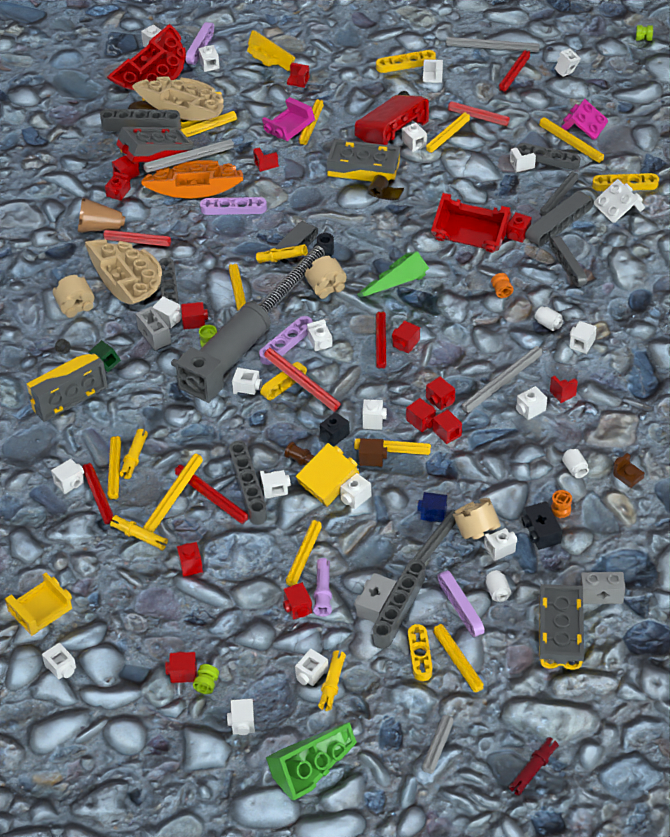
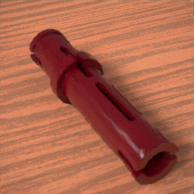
(538, 759)

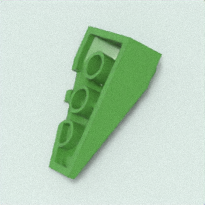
(405, 269)
(307, 761)

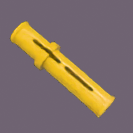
(284, 253)
(131, 459)
(132, 529)
(330, 688)

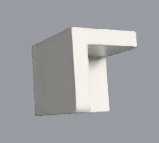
(433, 71)
(521, 162)

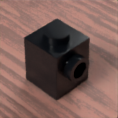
(334, 429)

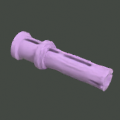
(322, 594)

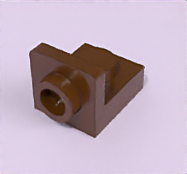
(626, 471)

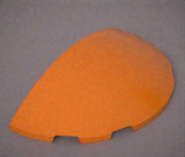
(194, 179)

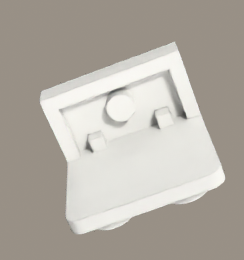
(618, 200)

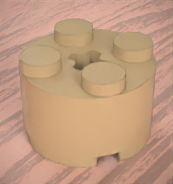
(326, 276)
(73, 295)
(476, 518)

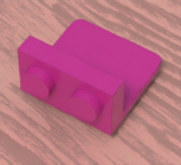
(586, 118)

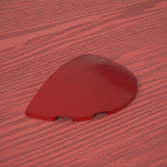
(160, 58)

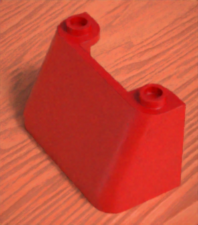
(385, 120)
(470, 224)

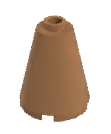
(98, 217)

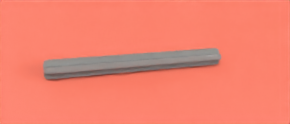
(492, 44)
(188, 156)
(501, 379)

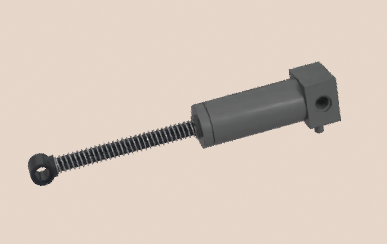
(203, 370)

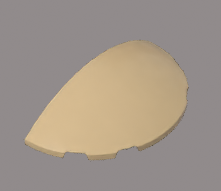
(188, 96)
(124, 270)

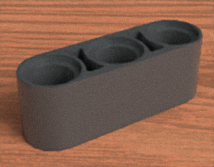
(301, 234)

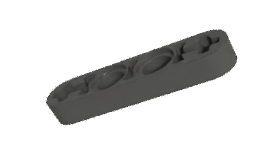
(567, 160)
(568, 261)
(168, 284)

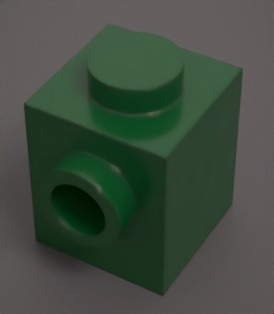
(106, 354)

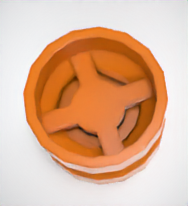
(502, 285)
(561, 503)

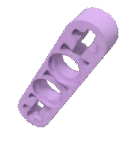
(201, 40)
(233, 206)
(283, 338)
(460, 603)

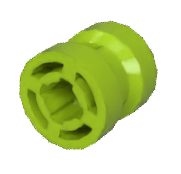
(644, 32)
(206, 333)
(206, 677)

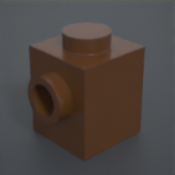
(372, 452)

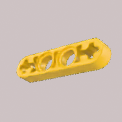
(389, 64)
(602, 182)

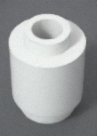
(549, 318)
(575, 463)
(498, 586)

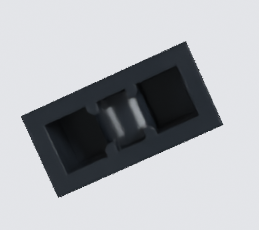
(541, 525)

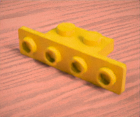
(268, 52)

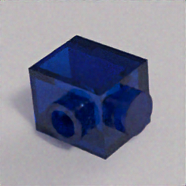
(433, 507)

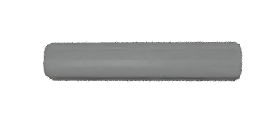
(437, 744)

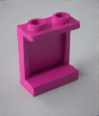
(290, 121)

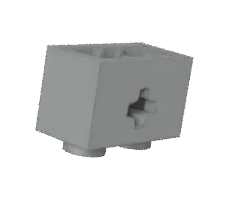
(153, 328)
(603, 587)
(374, 597)

